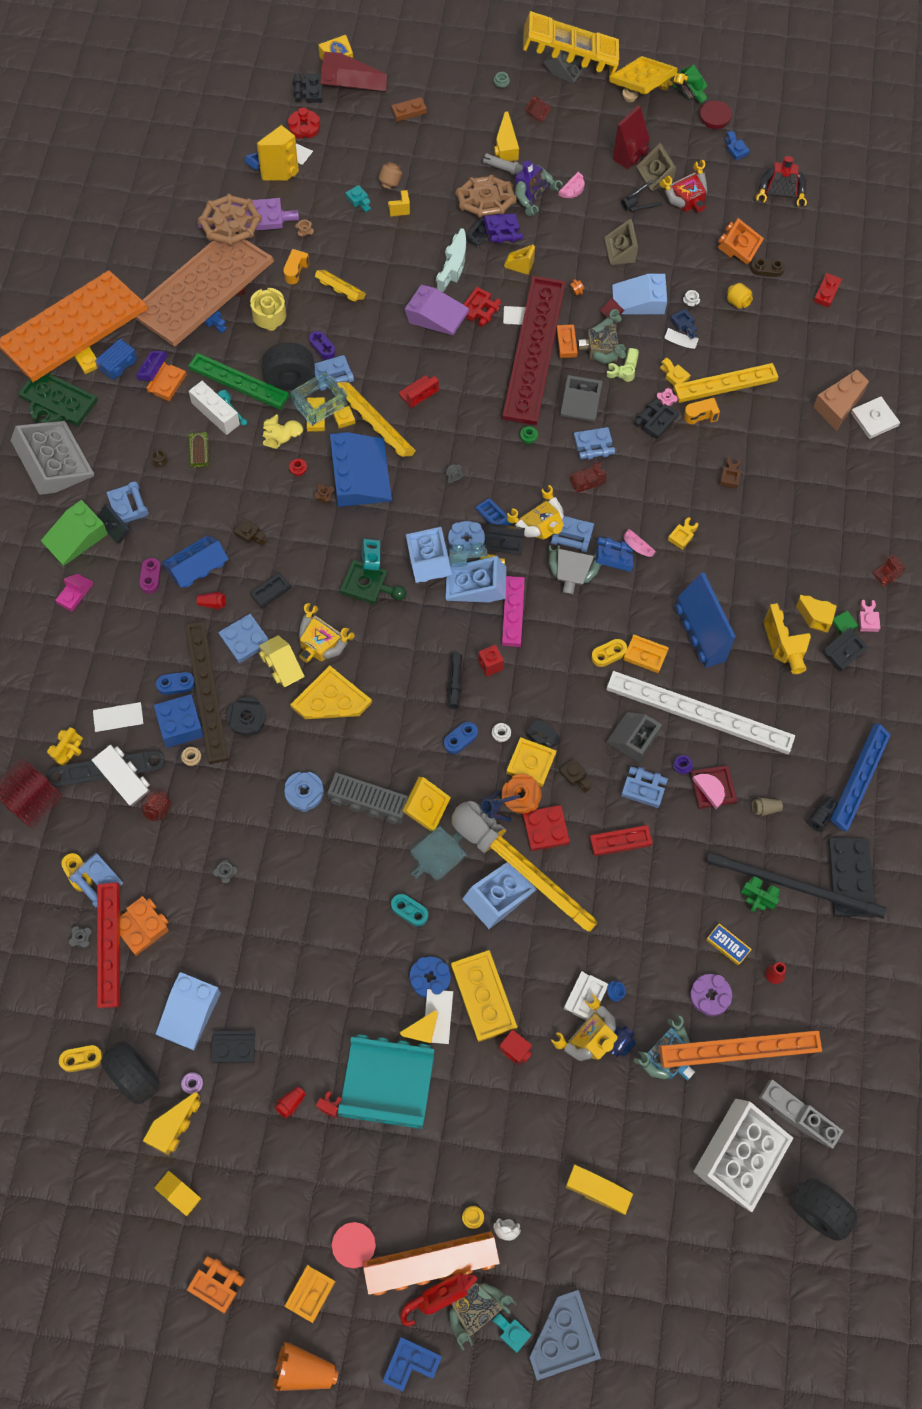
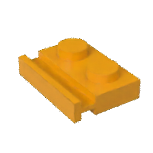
(645, 653)
(310, 1294)

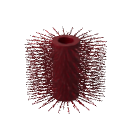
(27, 793)

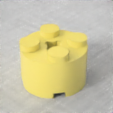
(268, 308)

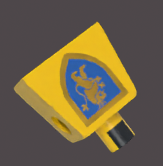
(338, 45)

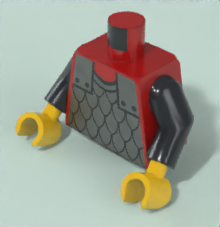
(783, 180)

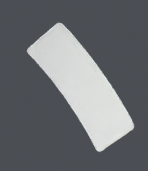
(680, 339)

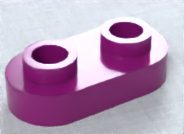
(150, 574)

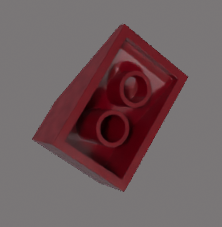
(631, 139)

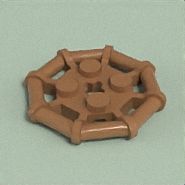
(494, 196)
(224, 230)

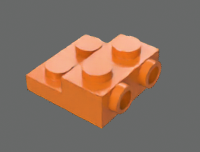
(740, 241)
(142, 925)

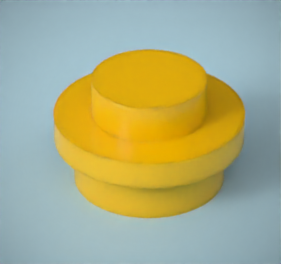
(473, 1217)

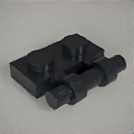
(313, 88)
(659, 422)

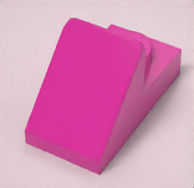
(75, 590)

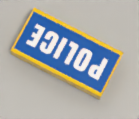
(728, 944)

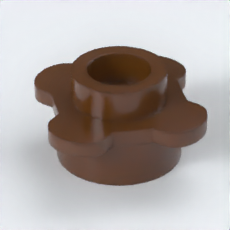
(324, 497)

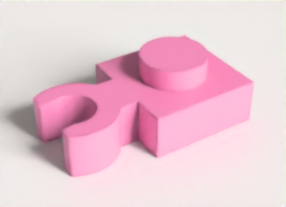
(868, 619)

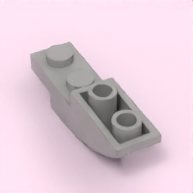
(800, 1115)

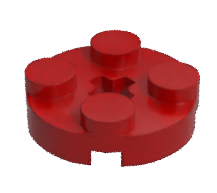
(304, 116)

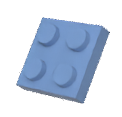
(243, 638)

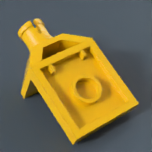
(783, 647)

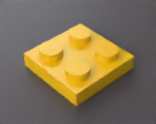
(531, 760)
(426, 804)

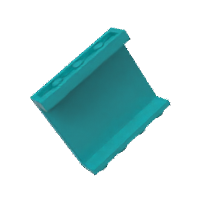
(387, 1082)

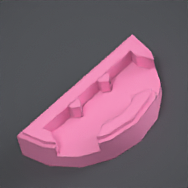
(573, 187)
(638, 544)
(711, 788)

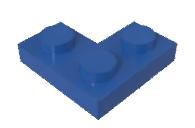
(409, 1357)

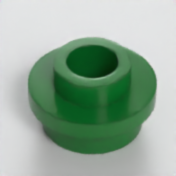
(528, 438)

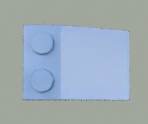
(642, 294)
(428, 554)
(478, 581)
(498, 894)
(187, 1011)

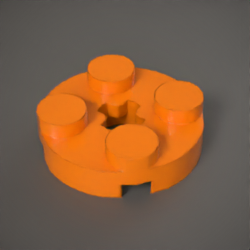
(531, 798)

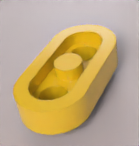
(608, 653)
(67, 861)
(81, 1058)

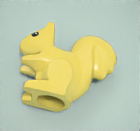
(278, 434)

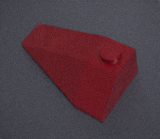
(347, 72)

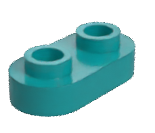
(410, 910)

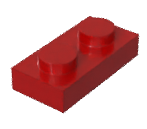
(827, 290)

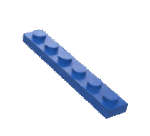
(860, 777)

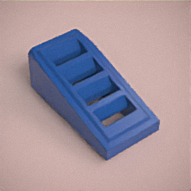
(494, 508)

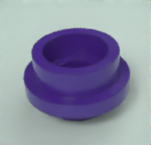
(683, 760)

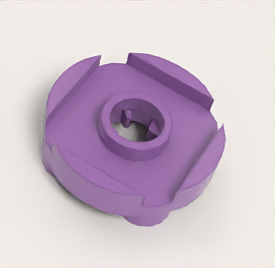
(716, 984)

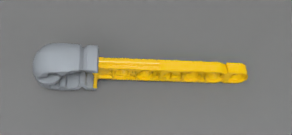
(484, 832)

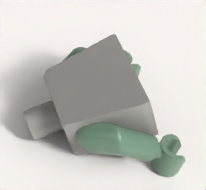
(572, 568)

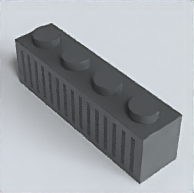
(367, 798)

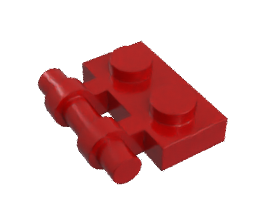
(477, 302)

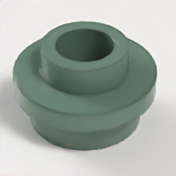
(501, 79)

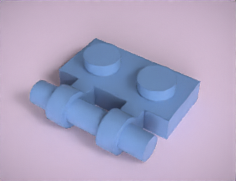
(594, 439)
(642, 791)

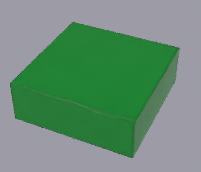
(843, 622)

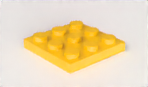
(643, 75)

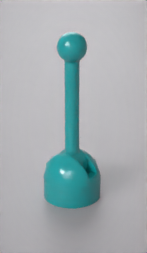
(227, 398)

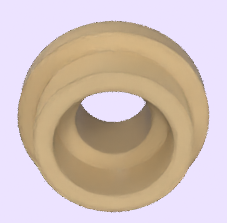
(629, 95)
(191, 751)

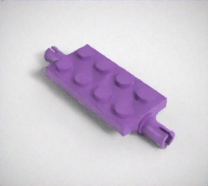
(271, 214)

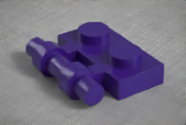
(502, 224)

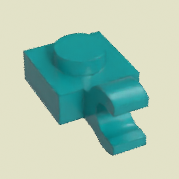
(358, 196)
(514, 1333)

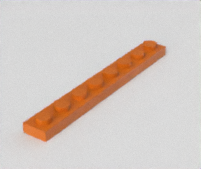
(740, 1049)

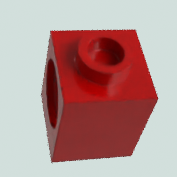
(490, 660)
(516, 1048)

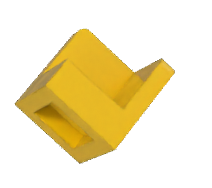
(400, 207)

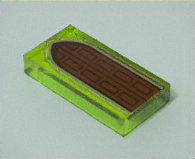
(198, 449)

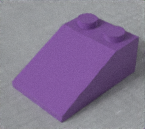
(435, 310)

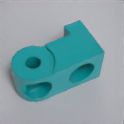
(370, 556)

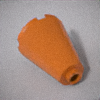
(302, 1370)

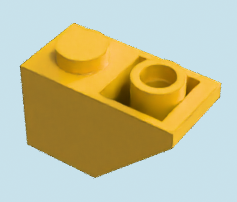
(816, 613)

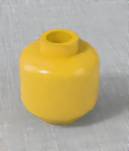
(739, 295)

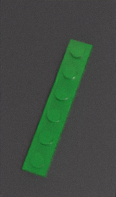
(239, 381)

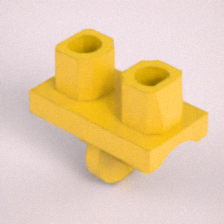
(67, 746)

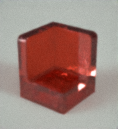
(538, 108)
(890, 571)

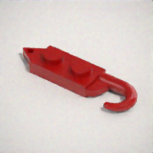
(439, 1296)

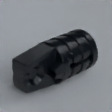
(822, 814)

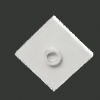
(875, 417)

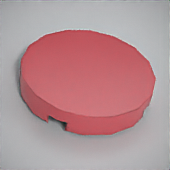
(353, 1245)

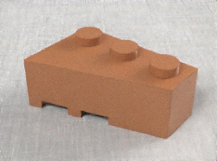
(840, 398)

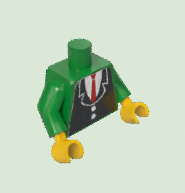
(689, 83)

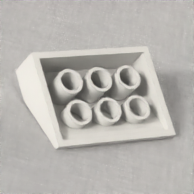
(743, 1154)

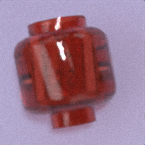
(156, 806)

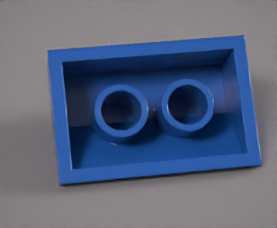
(195, 561)

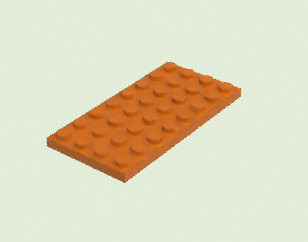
(71, 325)

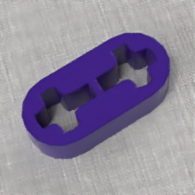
(319, 347)

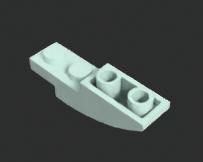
(454, 262)

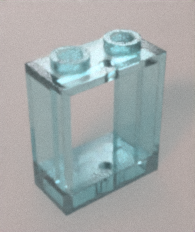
(316, 415)

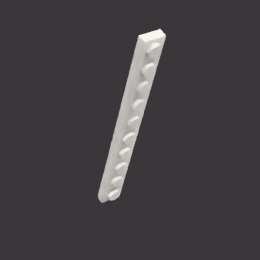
(701, 712)

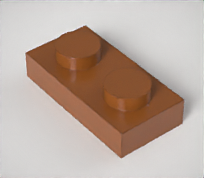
(408, 109)

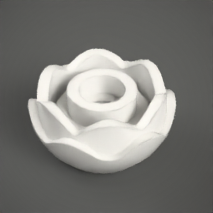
(506, 1229)

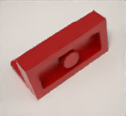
(419, 390)

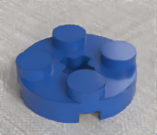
(425, 966)

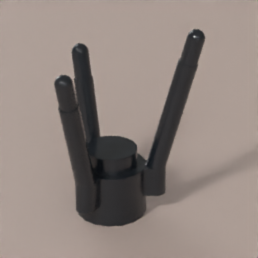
(630, 201)

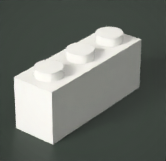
(214, 407)
(122, 774)

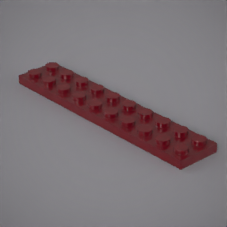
(534, 350)

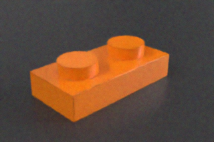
(566, 341)

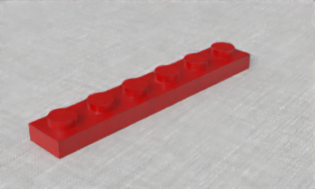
(108, 945)

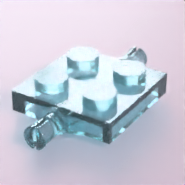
(438, 854)

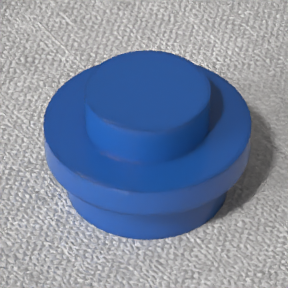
(615, 991)

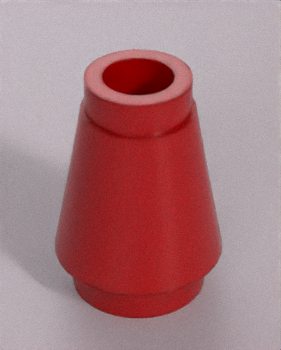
(212, 600)
(776, 973)
(288, 1103)

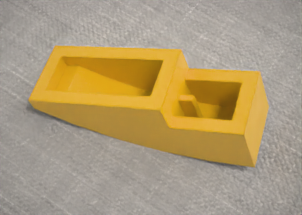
(599, 1190)

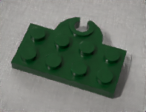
(57, 400)

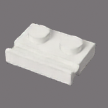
(582, 991)

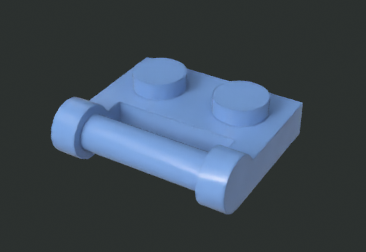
(335, 367)
(121, 504)
(574, 529)
(98, 872)

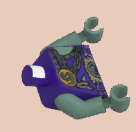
(531, 183)

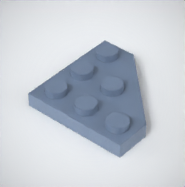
(565, 1338)

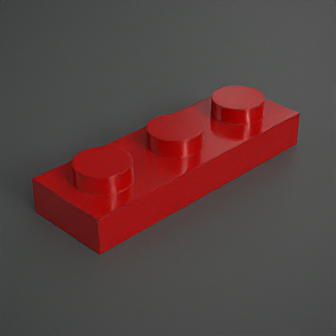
(621, 840)

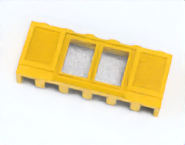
(572, 40)

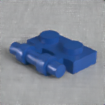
(614, 558)

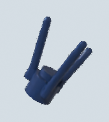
(491, 805)

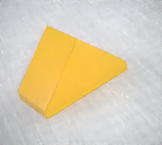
(521, 259)
(422, 1029)
(177, 1193)

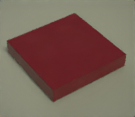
(723, 774)

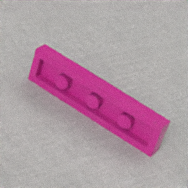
(513, 611)

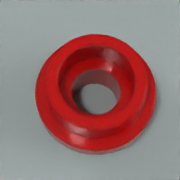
(298, 471)

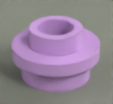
(189, 1077)

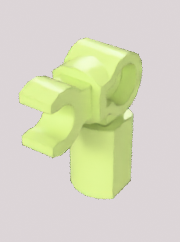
(627, 371)

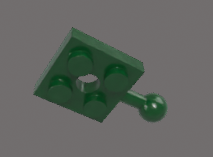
(371, 591)

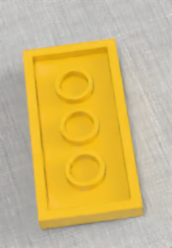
(483, 996)

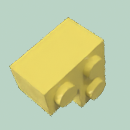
(281, 658)

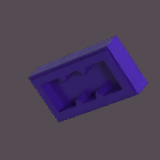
(151, 365)

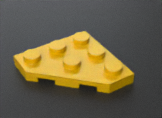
(331, 697)

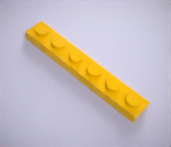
(725, 382)
(379, 424)

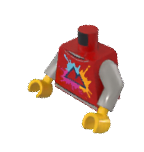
(688, 191)

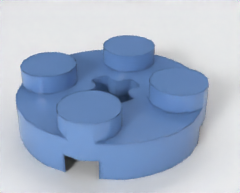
(463, 529)
(304, 780)

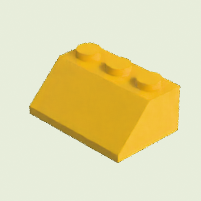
(278, 155)

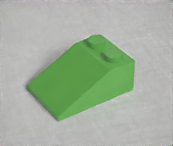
(74, 533)

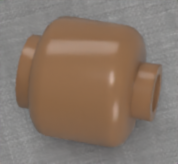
(390, 175)

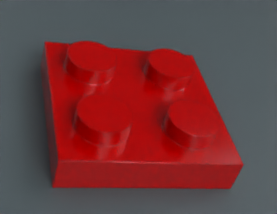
(546, 828)

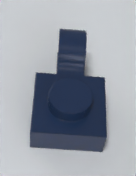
(684, 320)

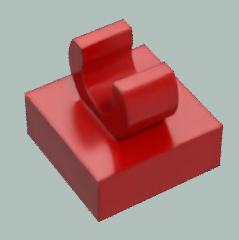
(328, 1107)

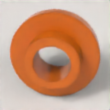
(577, 287)

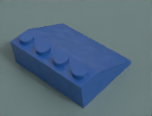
(360, 469)
(705, 622)

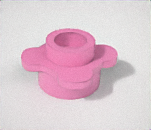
(667, 393)

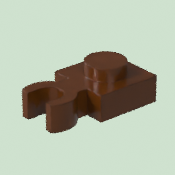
(731, 474)

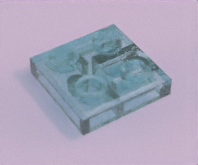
(459, 553)

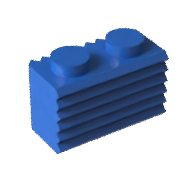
(116, 359)

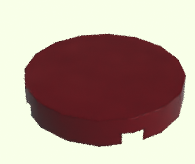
(715, 114)

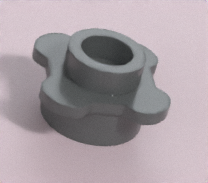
(454, 473)
(219, 871)
(84, 941)

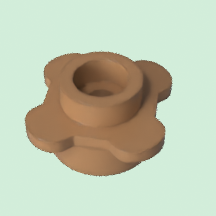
(304, 228)

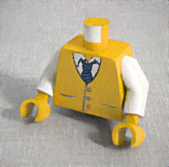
(543, 519)

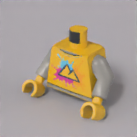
(319, 638)
(593, 1037)

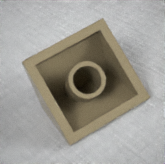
(656, 167)
(622, 244)

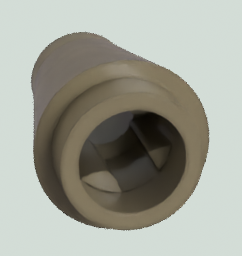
(766, 806)

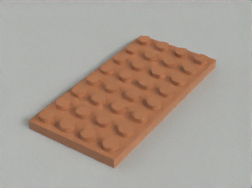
(201, 288)

